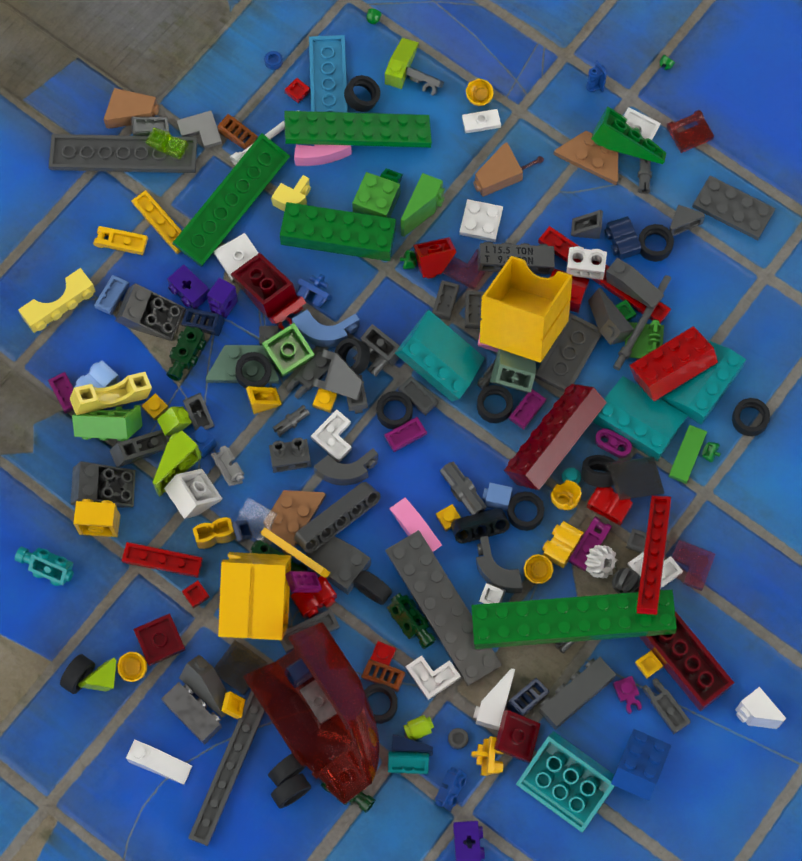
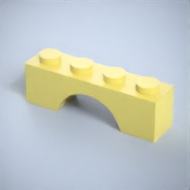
(40, 314)
(90, 399)

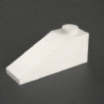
(494, 704)
(158, 762)

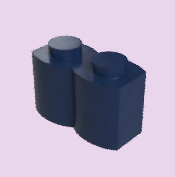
(623, 238)
(297, 673)

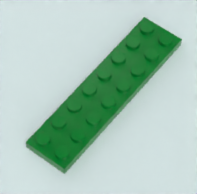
(357, 129)
(231, 200)

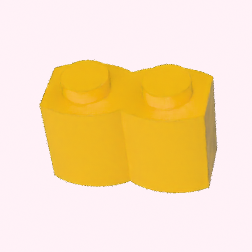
(216, 532)
(562, 544)

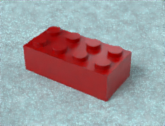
(673, 363)

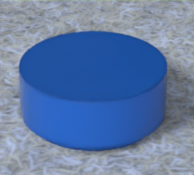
(273, 60)

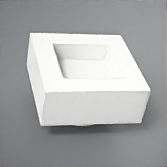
(492, 594)

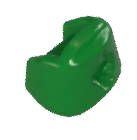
(409, 260)
(710, 451)

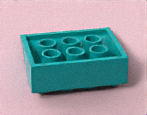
(440, 356)
(702, 392)
(639, 419)
(567, 781)

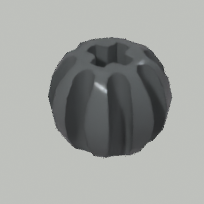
(626, 581)

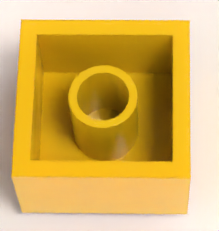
(97, 518)

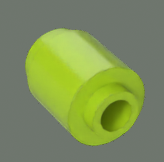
(418, 727)

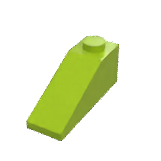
(399, 62)

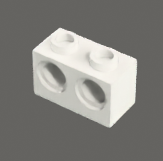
(586, 267)

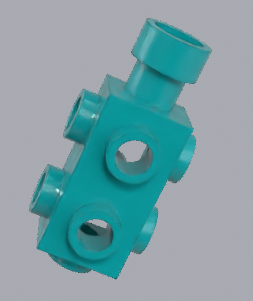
(46, 565)

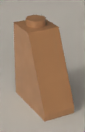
(128, 104)
(498, 172)

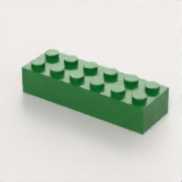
(338, 231)

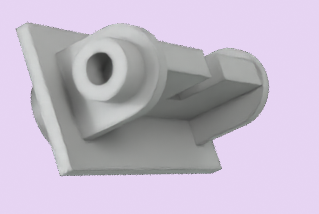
(231, 472)

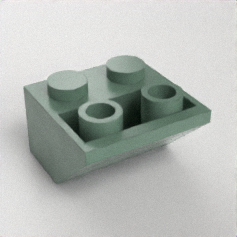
(513, 371)

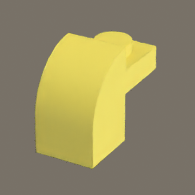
(286, 194)

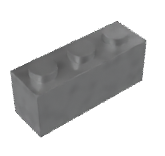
(192, 712)

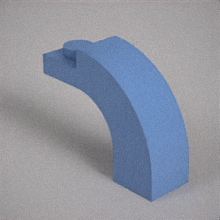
(324, 335)

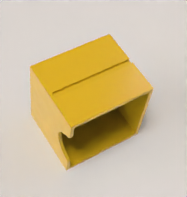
(524, 310)
(254, 596)

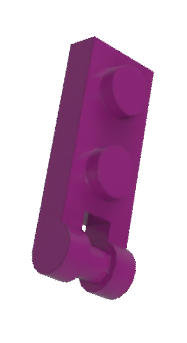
(588, 542)

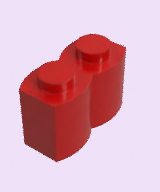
(608, 504)
(310, 602)

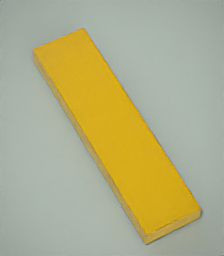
(157, 218)
(295, 553)

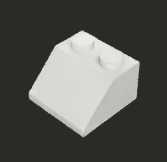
(192, 493)
(759, 711)

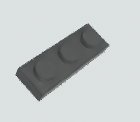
(326, 617)

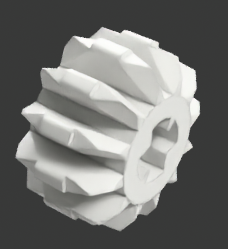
(601, 561)

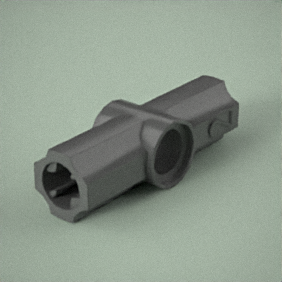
(463, 488)

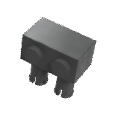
(382, 346)
(290, 455)

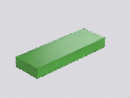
(687, 454)

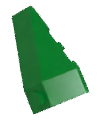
(616, 135)

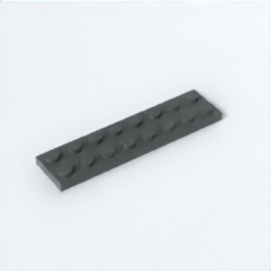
(117, 154)
(441, 606)

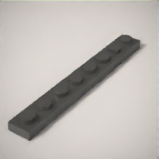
(227, 771)

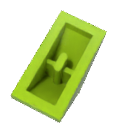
(101, 678)

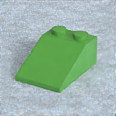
(423, 203)

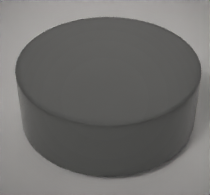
(458, 738)

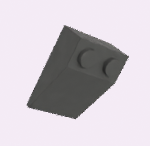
(342, 561)

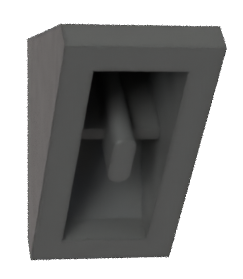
(685, 219)
(587, 225)
(198, 412)

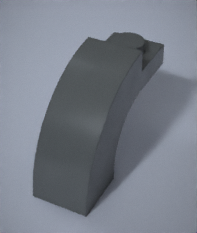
(346, 474)
(493, 573)

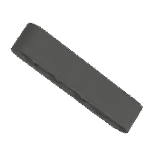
(337, 517)

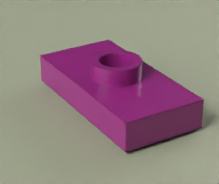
(63, 389)
(527, 409)
(405, 434)
(303, 581)

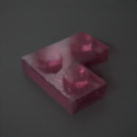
(463, 272)
(698, 560)

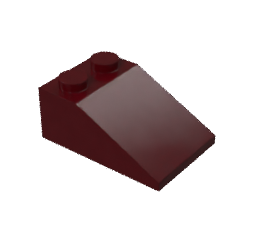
(264, 285)

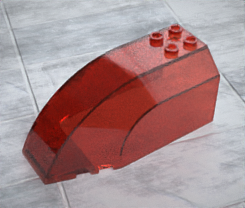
(342, 748)

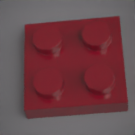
(159, 639)
(517, 736)

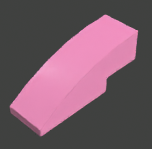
(320, 154)
(412, 521)

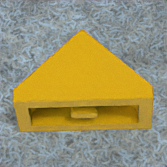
(263, 398)

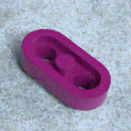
(614, 442)

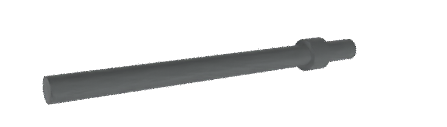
(625, 351)

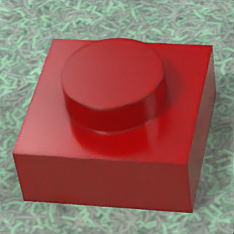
(297, 90)
(195, 594)
(383, 653)

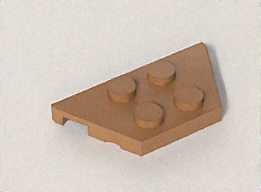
(590, 157)
(293, 512)

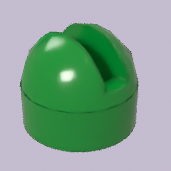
(373, 16)
(667, 61)

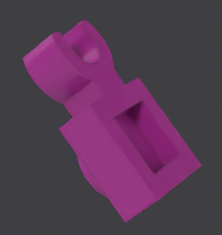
(627, 691)

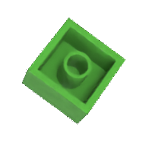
(376, 196)
(288, 350)

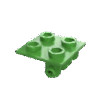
(648, 340)

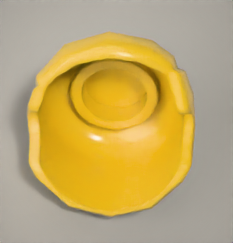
(479, 92)
(566, 495)
(538, 569)
(132, 666)

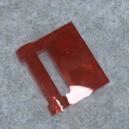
(693, 136)

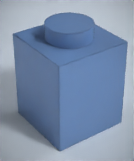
(497, 496)

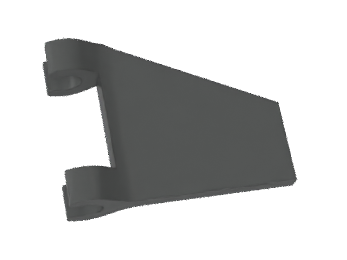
(340, 377)

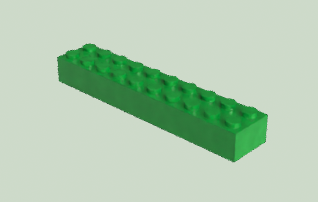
(569, 620)

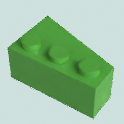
(108, 424)

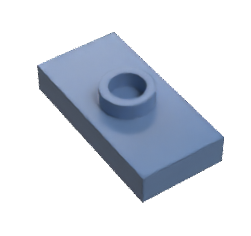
(111, 295)

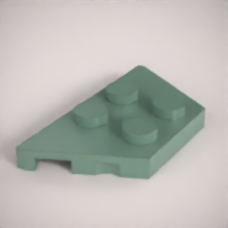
(224, 367)

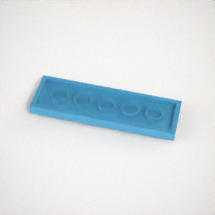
(327, 73)

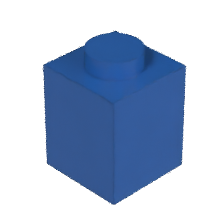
(204, 440)

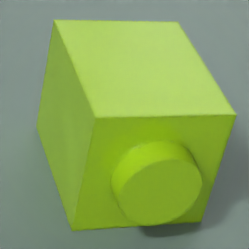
(174, 420)

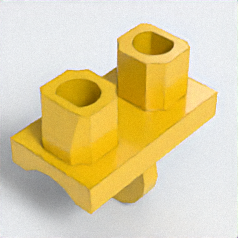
(486, 757)

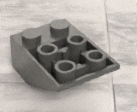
(149, 313)
(103, 483)

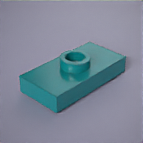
(408, 762)

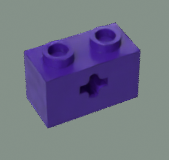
(180, 284)
(222, 297)
(465, 831)

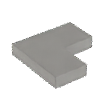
(201, 124)

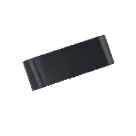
(472, 529)

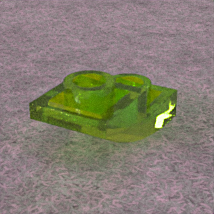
(165, 143)

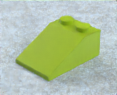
(177, 458)

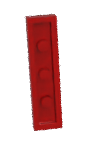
(162, 559)

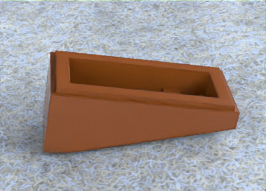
(234, 123)
(393, 671)

